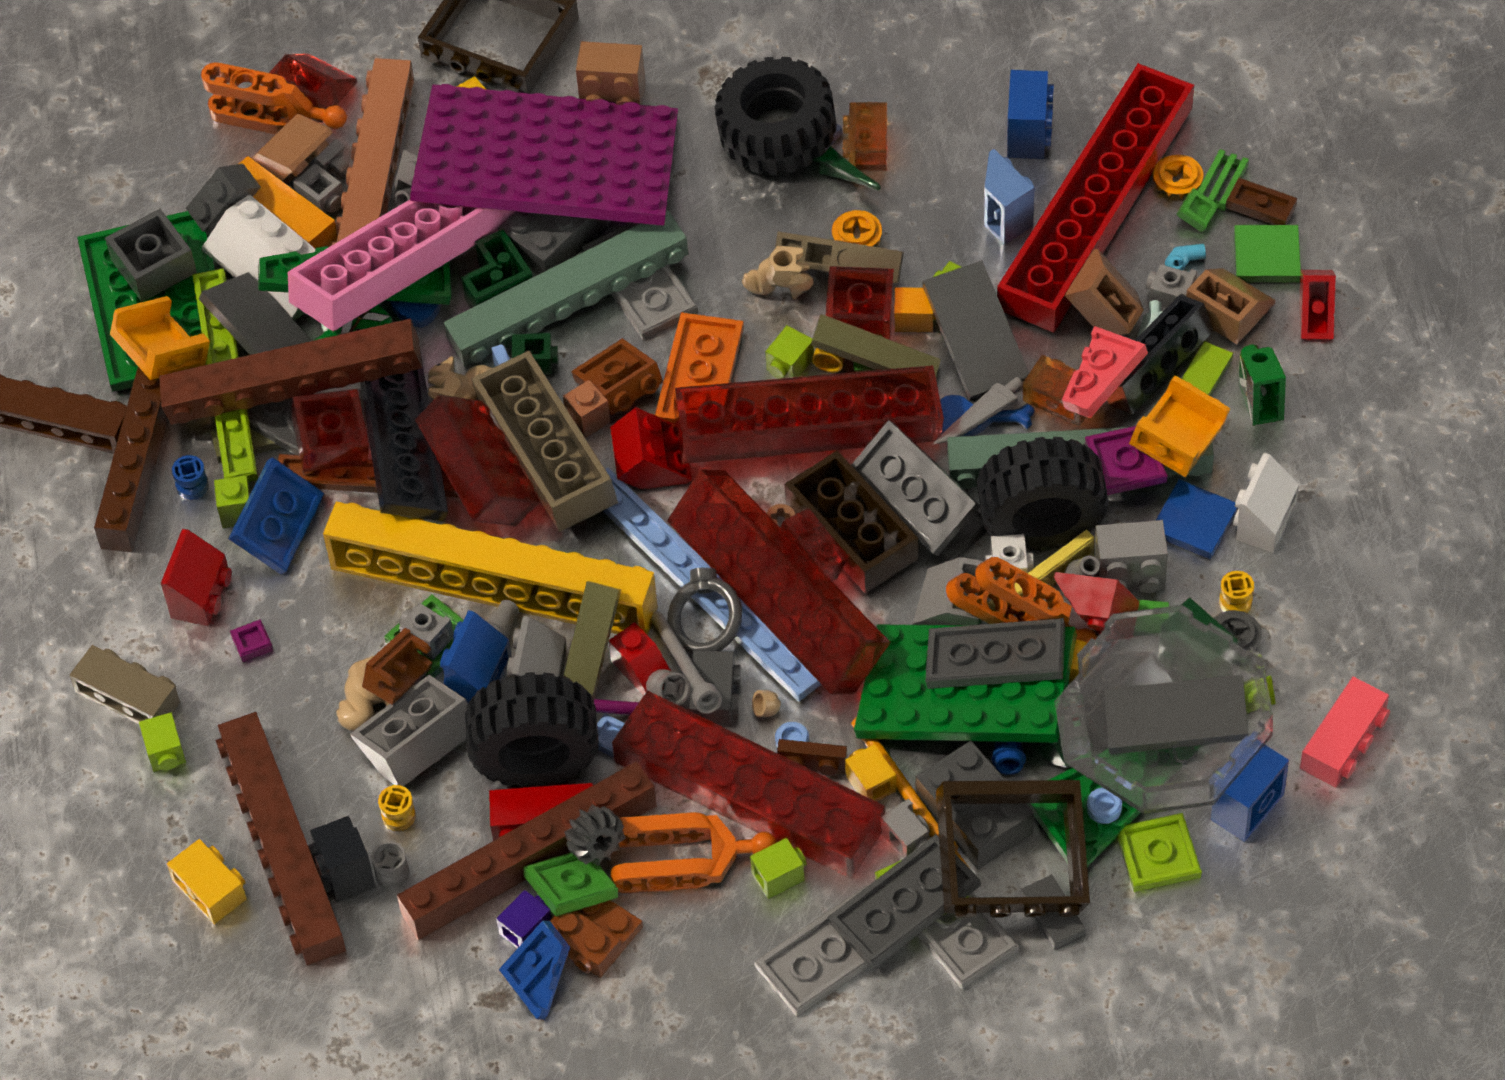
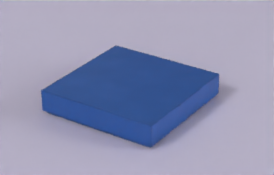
(1196, 518)

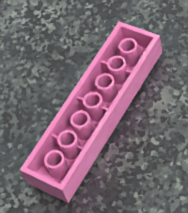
(386, 258)

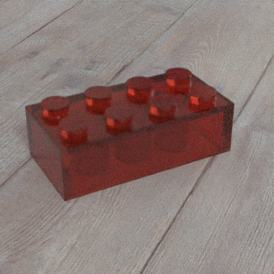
(477, 460)

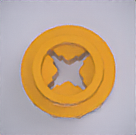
(1171, 167)
(868, 225)

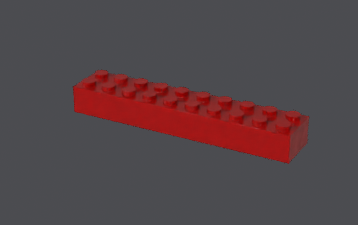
(1095, 195)

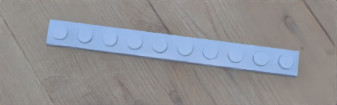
(677, 560)

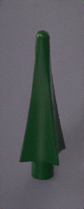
(837, 166)

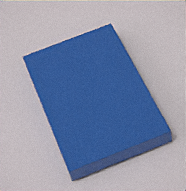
(276, 516)

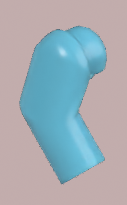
(1182, 255)

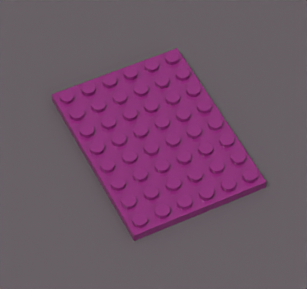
(545, 154)

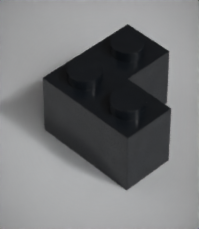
(341, 859)

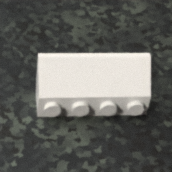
(249, 233)

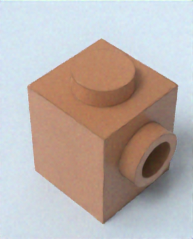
(587, 408)

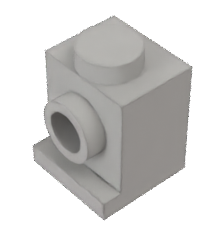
(320, 189)
(1169, 283)
(428, 627)
(904, 829)

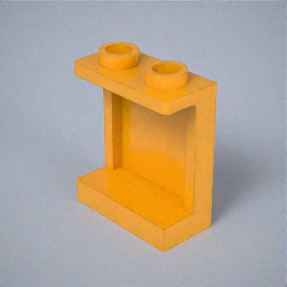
(156, 339)
(1180, 426)

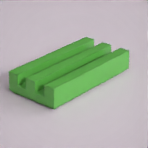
(1229, 161)

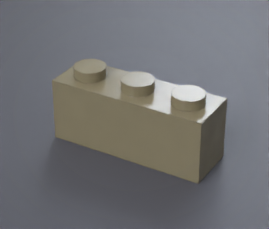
(123, 686)

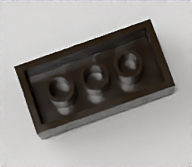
(856, 519)

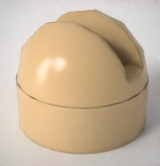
(765, 703)

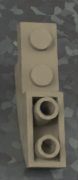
(823, 253)

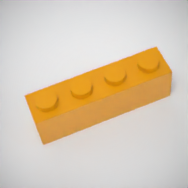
(292, 208)

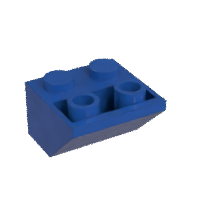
(475, 656)

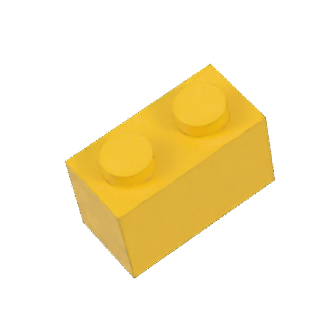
(207, 880)

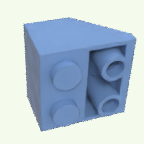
(1007, 199)

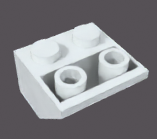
(1265, 504)

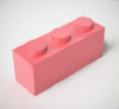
(1345, 732)

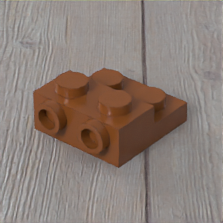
(620, 375)
(597, 935)

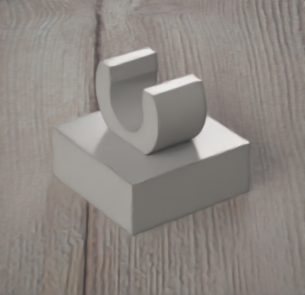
(331, 160)

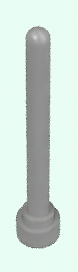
(704, 695)

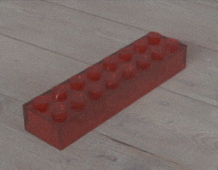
(805, 413)
(778, 582)
(749, 783)

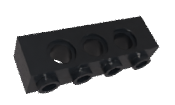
(1169, 343)

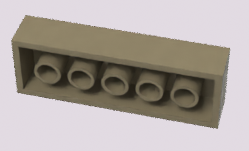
(546, 441)

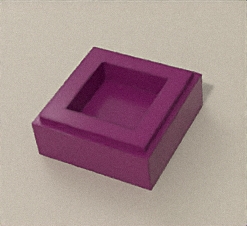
(251, 640)

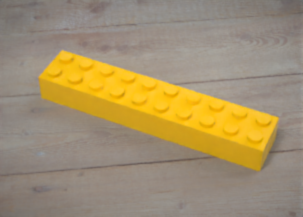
(481, 566)

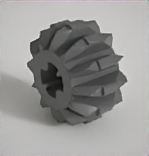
(595, 835)

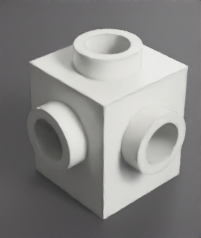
(1012, 550)

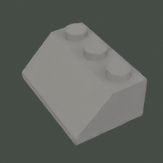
(413, 731)

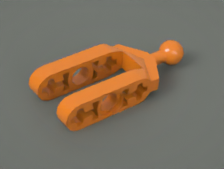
(283, 102)
(1006, 598)
(681, 873)

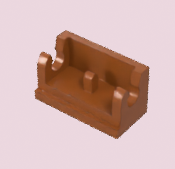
(397, 667)

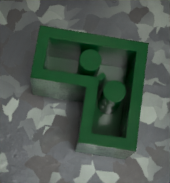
(499, 271)

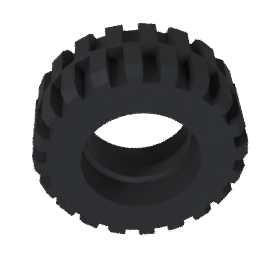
(782, 143)
(1043, 491)
(531, 729)

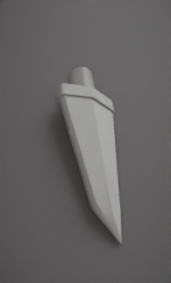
(988, 405)

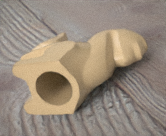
(780, 270)
(452, 383)
(359, 701)

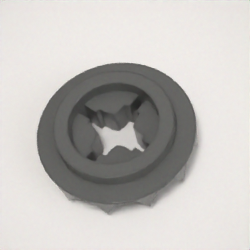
(1242, 624)

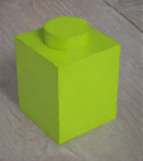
(789, 354)
(231, 498)
(162, 742)
(778, 867)

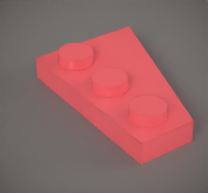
(1102, 371)

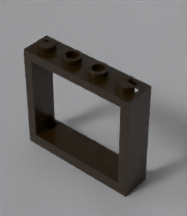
(489, 70)
(1014, 792)

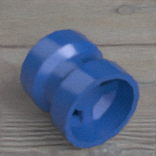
(190, 477)

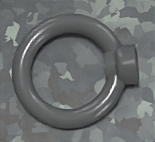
(705, 581)

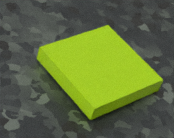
(1158, 852)

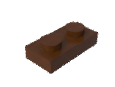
(1261, 202)
(818, 757)

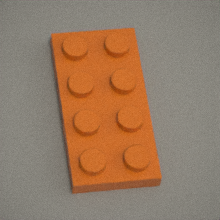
(700, 355)

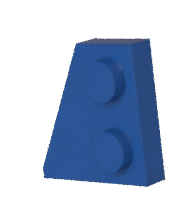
(537, 968)

